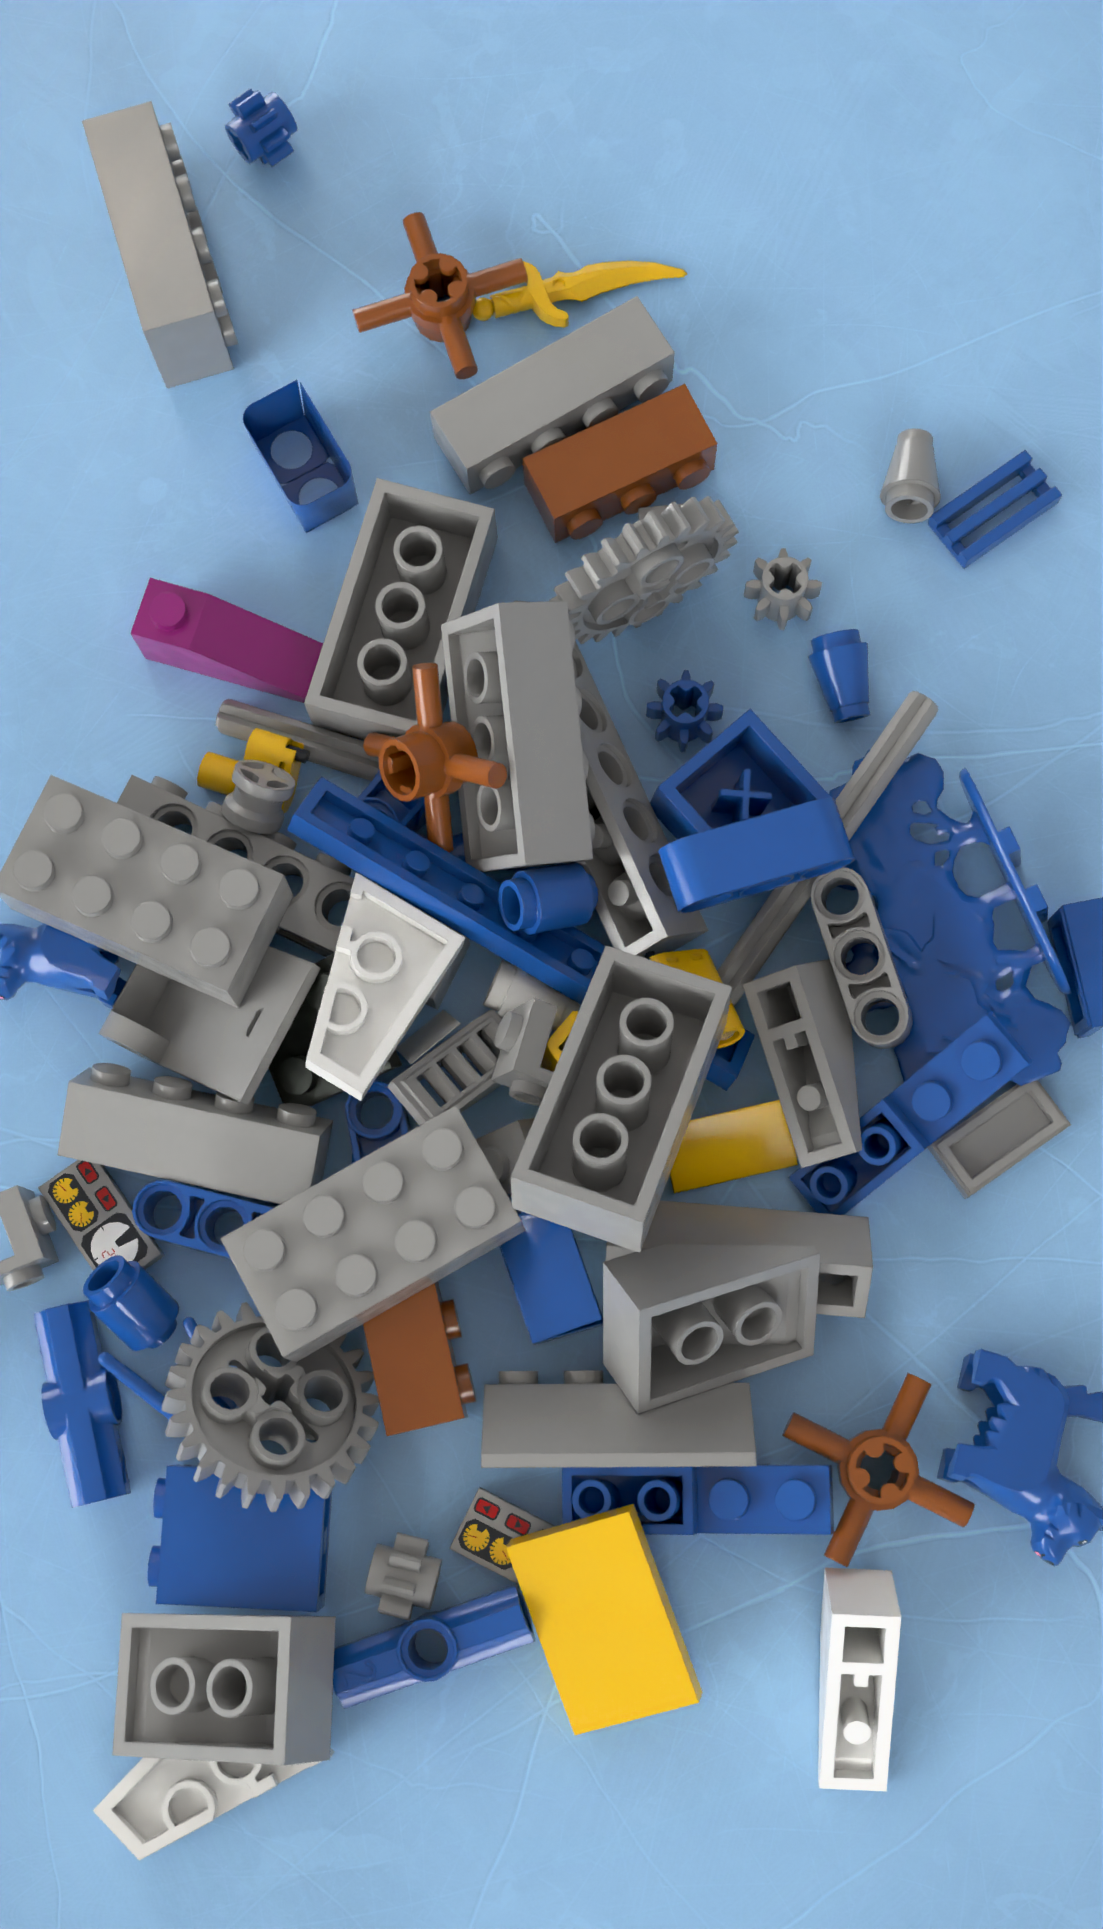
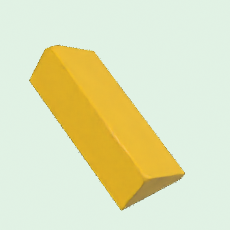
(733, 1147)

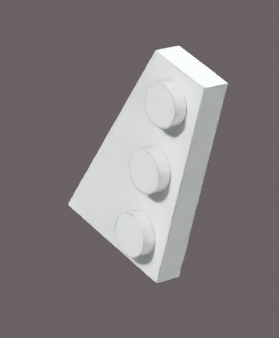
(377, 985)

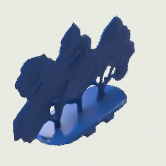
(942, 934)

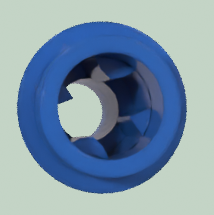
(842, 673)

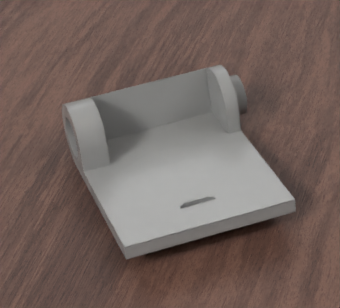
(205, 1036)

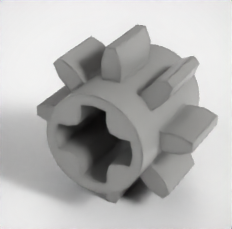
(778, 574)
(403, 1576)

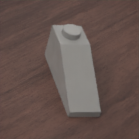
(809, 1058)

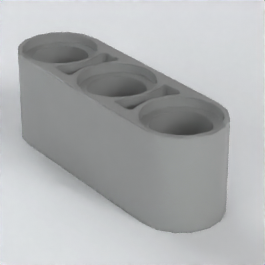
(843, 933)

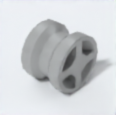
(258, 796)

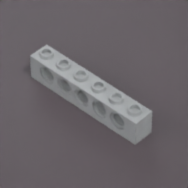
(626, 862)
(324, 879)

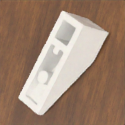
(857, 1678)

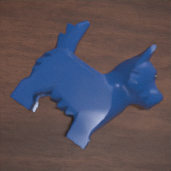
(58, 962)
(1020, 1449)

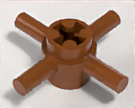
(431, 279)
(432, 758)
(904, 1481)

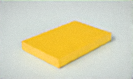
(604, 1620)

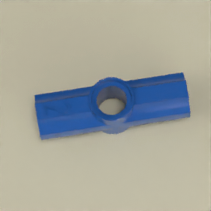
(81, 1404)
(472, 1633)

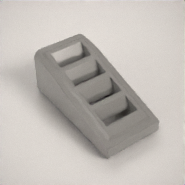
(478, 1044)

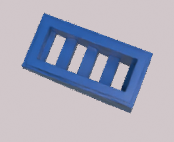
(1078, 944)

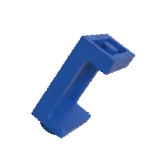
(233, 1554)

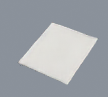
(427, 1036)

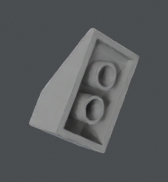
(705, 1316)
(225, 1687)

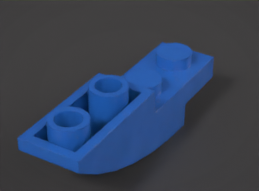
(916, 1115)
(707, 1498)

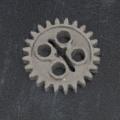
(646, 568)
(230, 1438)

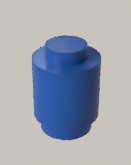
(548, 898)
(131, 1303)

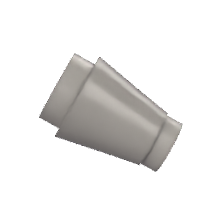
(912, 478)

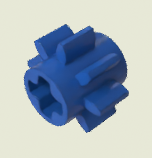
(261, 127)
(683, 695)

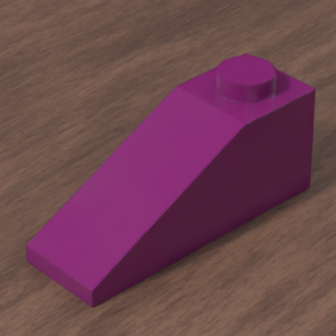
(223, 641)

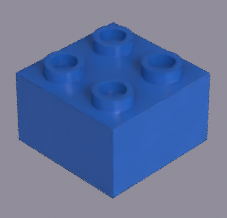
(733, 780)

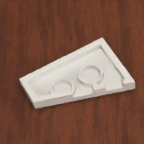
(177, 1796)

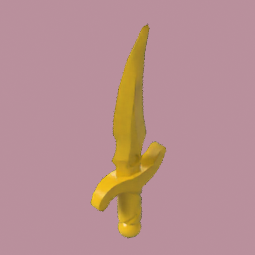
(576, 285)

